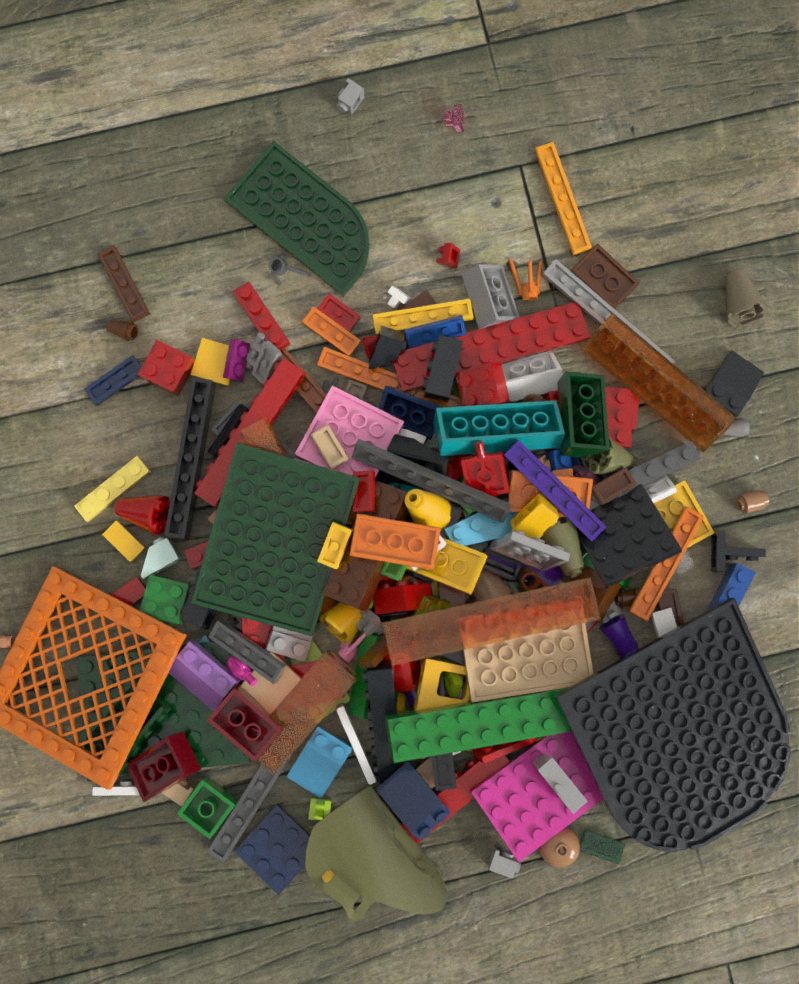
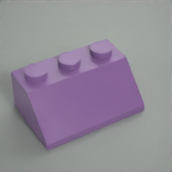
(203, 674)

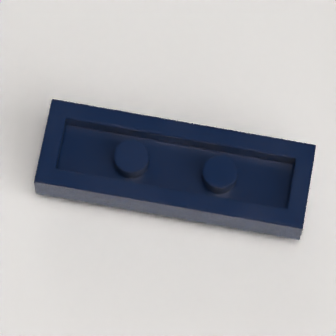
(114, 380)

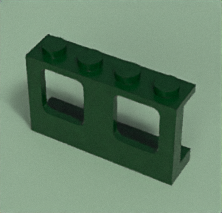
(145, 733)

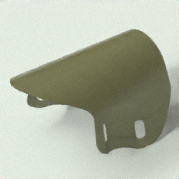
(372, 860)

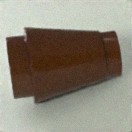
(123, 329)

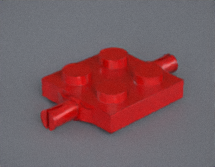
(486, 471)

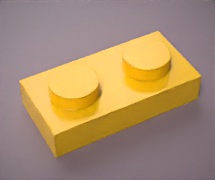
(335, 545)

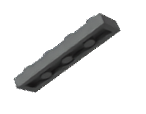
(247, 651)

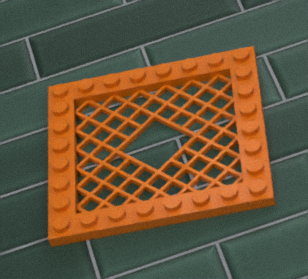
(168, 640)

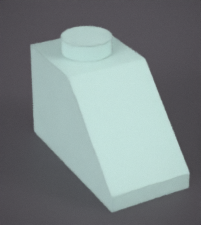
(160, 556)

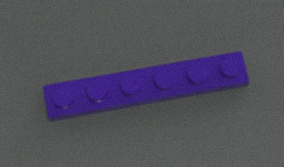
(554, 490)

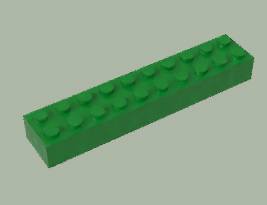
(473, 725)

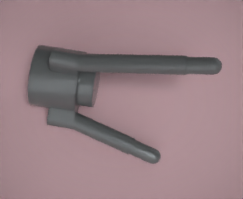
(279, 267)

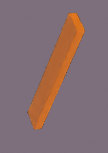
(662, 572)

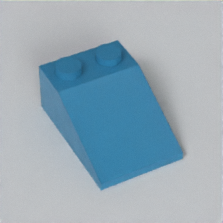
(320, 761)

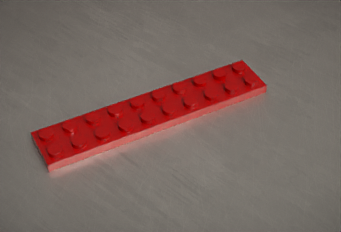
(500, 343)

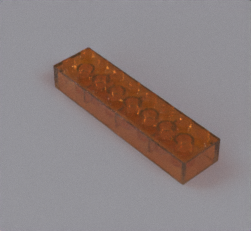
(658, 383)

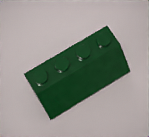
(583, 414)

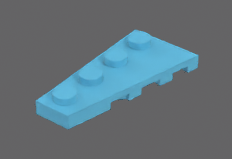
(479, 529)

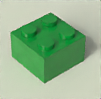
(165, 598)
(207, 807)

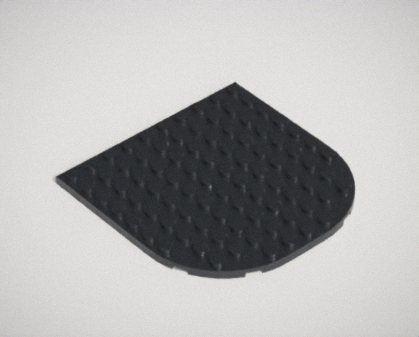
(683, 732)

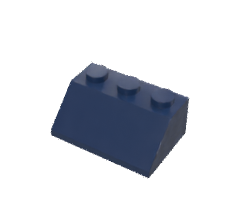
(415, 412)

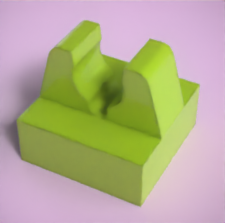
(319, 808)

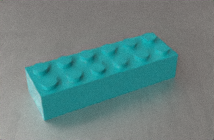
(498, 426)

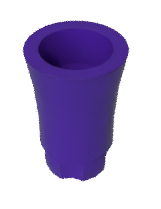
(619, 635)

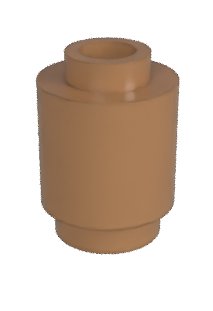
(752, 501)

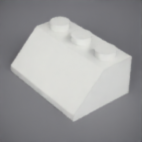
(532, 375)

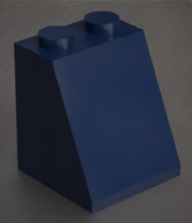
(413, 801)

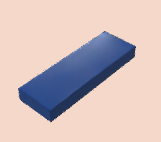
(429, 332)

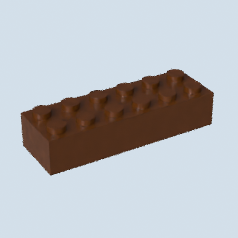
(358, 577)

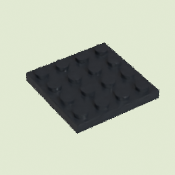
(632, 539)

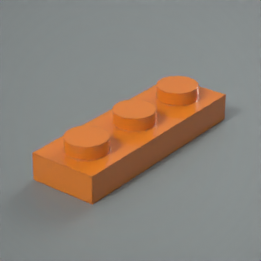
(331, 331)

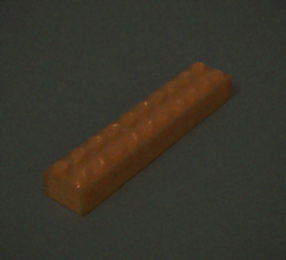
(490, 621)

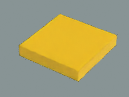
(211, 362)

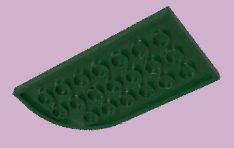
(304, 217)

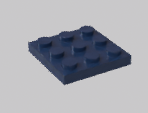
(275, 849)

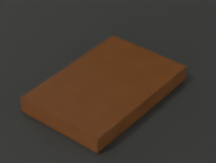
(605, 276)

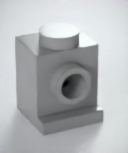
(350, 97)
(503, 863)

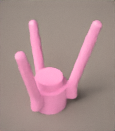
(349, 652)

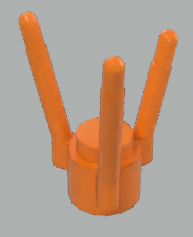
(529, 290)

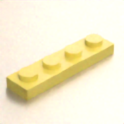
(112, 488)

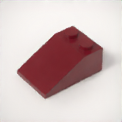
(245, 723)
(163, 766)

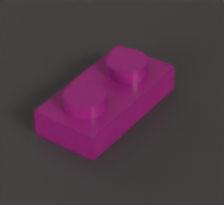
(236, 360)

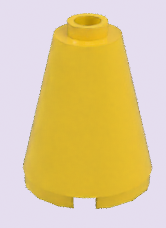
(428, 508)
(342, 621)

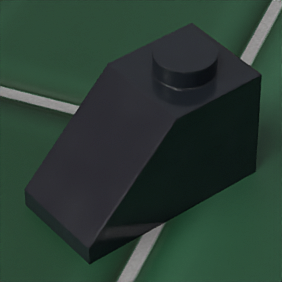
(387, 347)

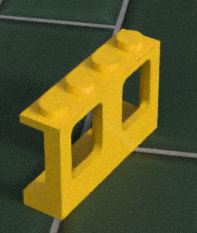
(428, 682)

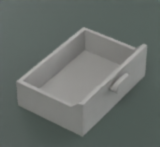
(559, 782)

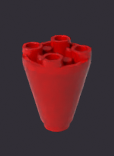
(145, 512)

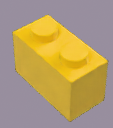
(535, 517)

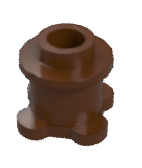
(626, 597)

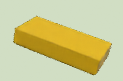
(124, 541)

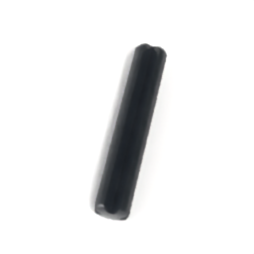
(223, 437)

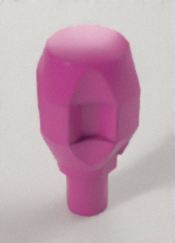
(240, 670)

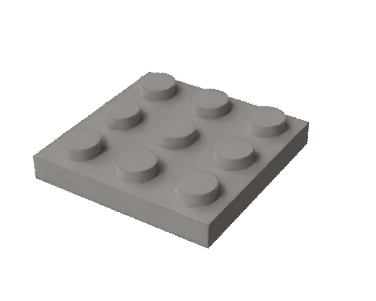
(530, 551)

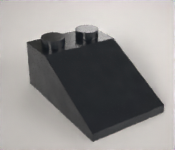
(734, 382)
(418, 453)

